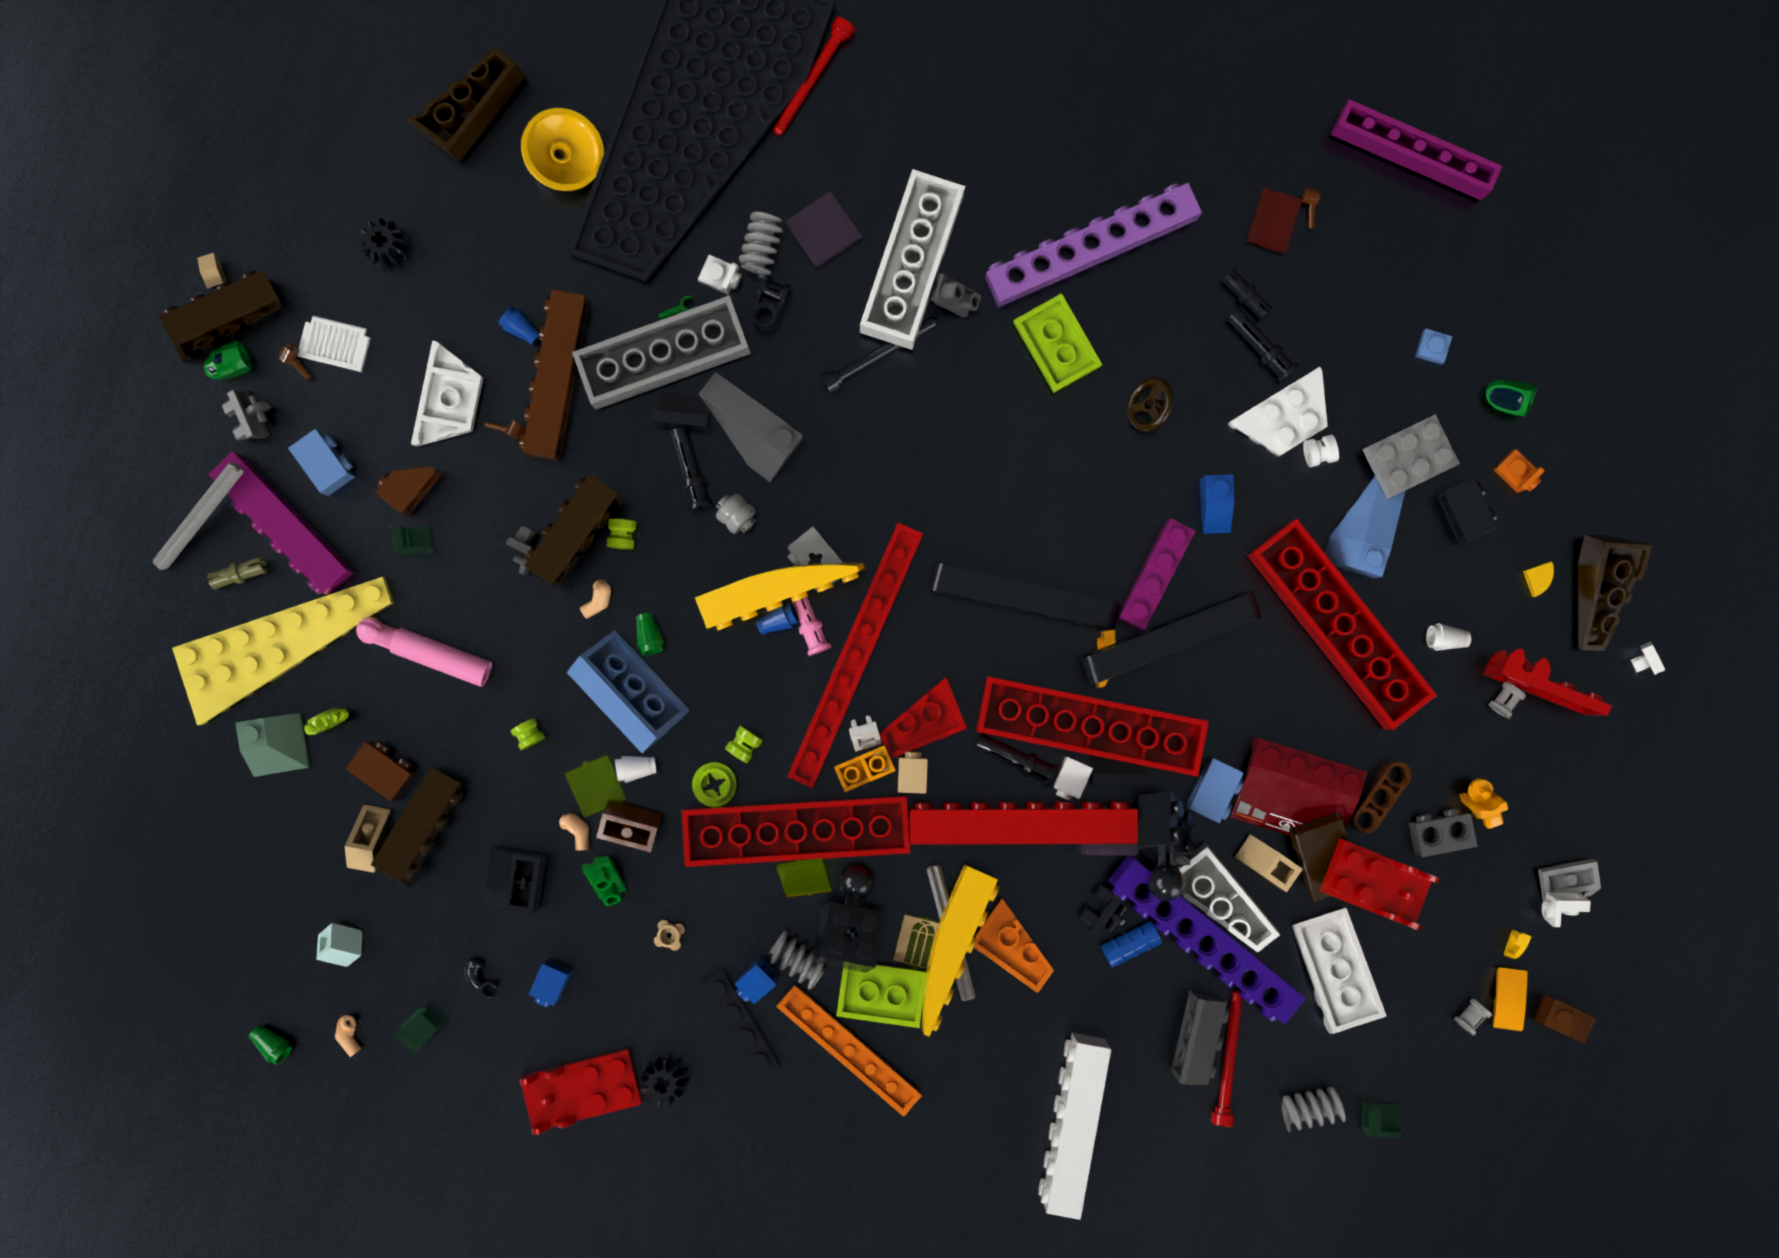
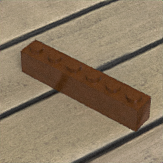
(554, 375)

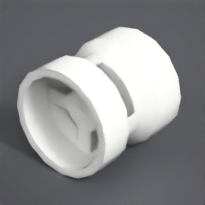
(1321, 450)

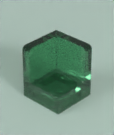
(411, 540)
(416, 1030)
(1381, 1120)

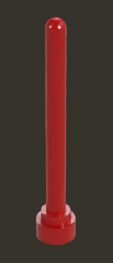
(840, 31)
(1223, 1113)

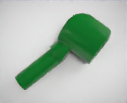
(677, 309)

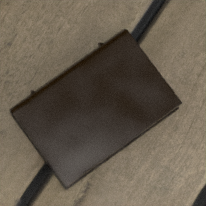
(1314, 849)

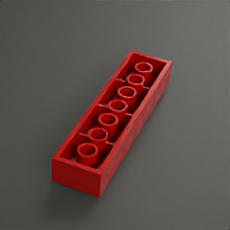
(1341, 625)
(1092, 726)
(1023, 824)
(795, 830)

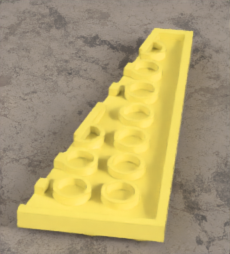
(246, 657)

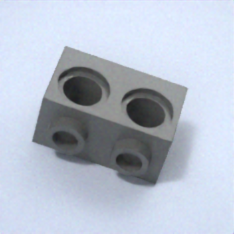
(1442, 838)

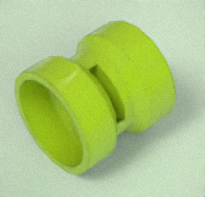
(621, 534)
(739, 749)

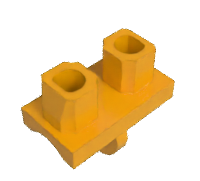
(1484, 803)

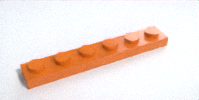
(849, 1050)

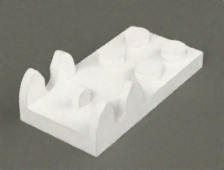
(1338, 971)

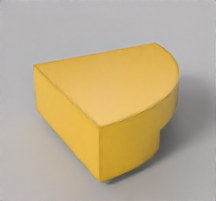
(1539, 578)
(1516, 944)

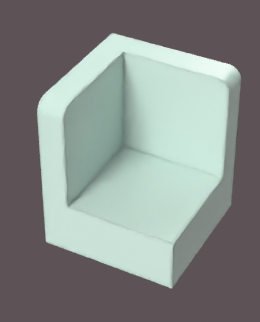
(339, 945)

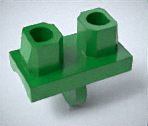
(605, 880)

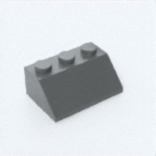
(1199, 1039)

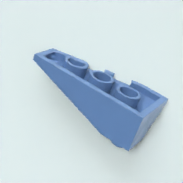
(1366, 533)

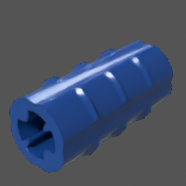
(1131, 944)

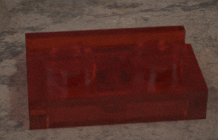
(1274, 220)

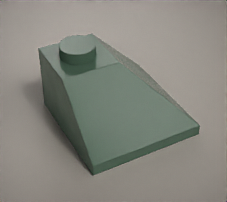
(273, 744)

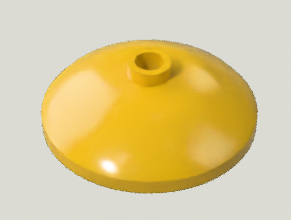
(573, 137)

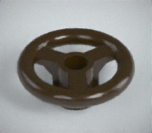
(1154, 404)

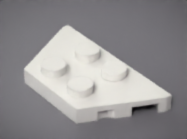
(447, 398)
(1287, 415)

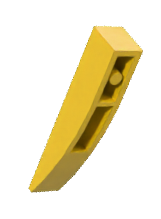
(769, 589)
(953, 939)

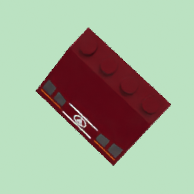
(1294, 787)

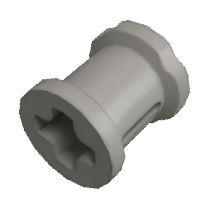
(1515, 696)
(1472, 1016)

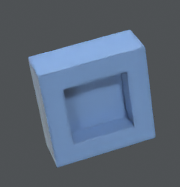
(1433, 346)

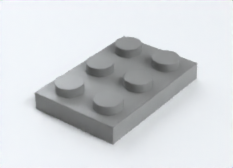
(1411, 456)

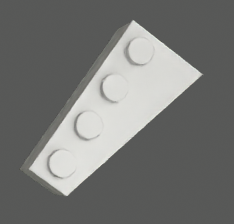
(1223, 899)

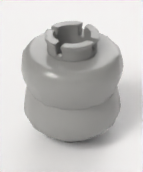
(736, 513)

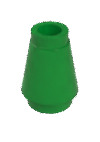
(648, 635)
(271, 1046)

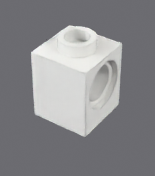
(1071, 778)

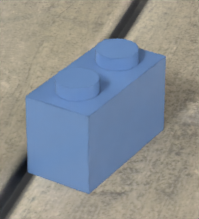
(322, 462)
(1215, 790)

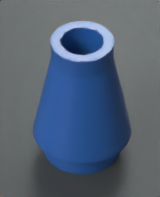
(517, 324)
(778, 619)

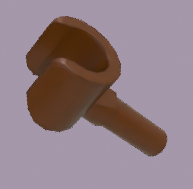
(1312, 198)
(288, 355)
(513, 430)

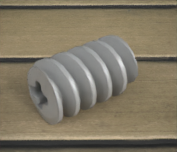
(760, 242)
(796, 959)
(1312, 1108)

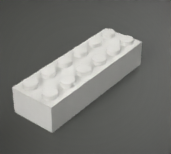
(912, 259)
(1075, 1125)

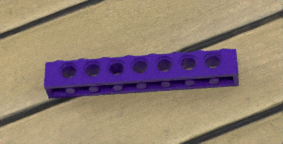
(1284, 999)

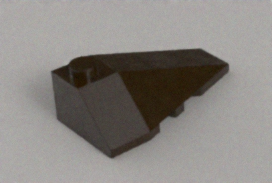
(1605, 580)

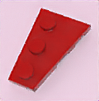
(924, 722)

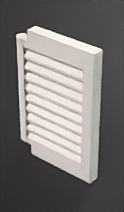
(334, 343)

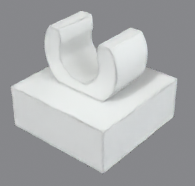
(1649, 659)
(864, 735)

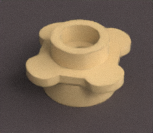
(662, 939)

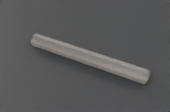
(198, 516)
(941, 898)

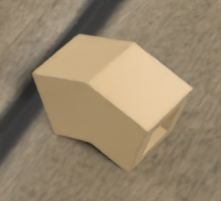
(211, 270)

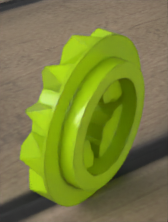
(325, 720)
(702, 779)

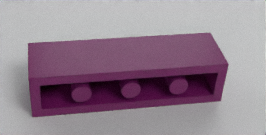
(1155, 574)

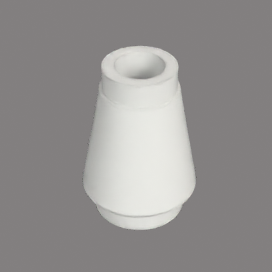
(1447, 637)
(634, 767)

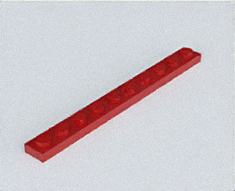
(855, 655)

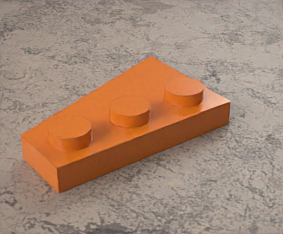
(1012, 948)

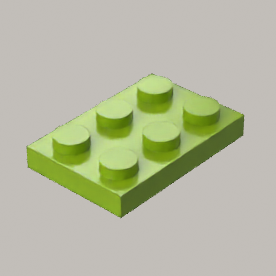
(1057, 343)
(883, 995)

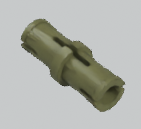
(237, 572)

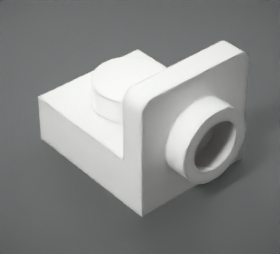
(720, 275)
(1563, 902)

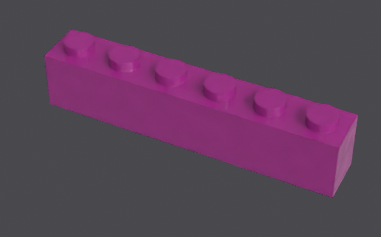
(1416, 150)
(285, 528)

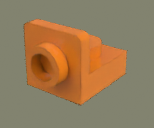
(1519, 472)

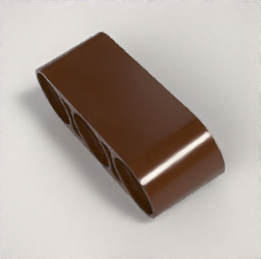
(1391, 790)

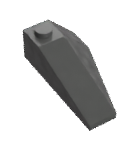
(754, 430)

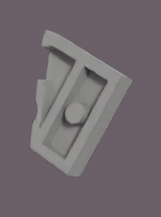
(1571, 877)

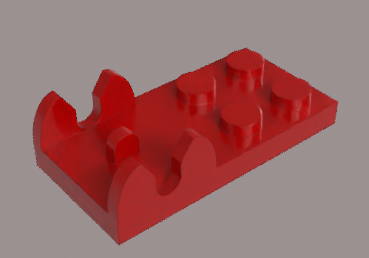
(1534, 680)
(1377, 883)
(580, 1090)

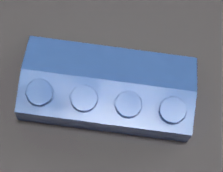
(627, 691)

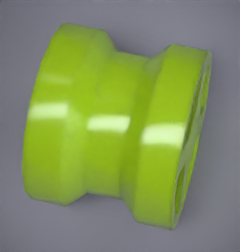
(527, 734)

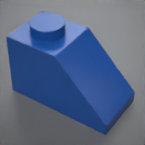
(1217, 503)
(756, 981)

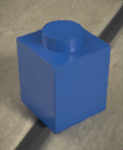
(550, 983)

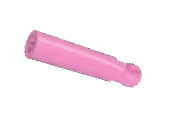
(425, 651)

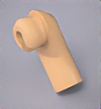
(599, 601)
(578, 828)
(344, 1034)

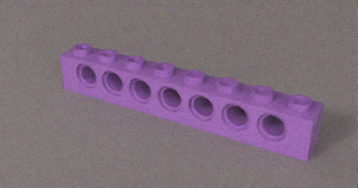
(1177, 197)

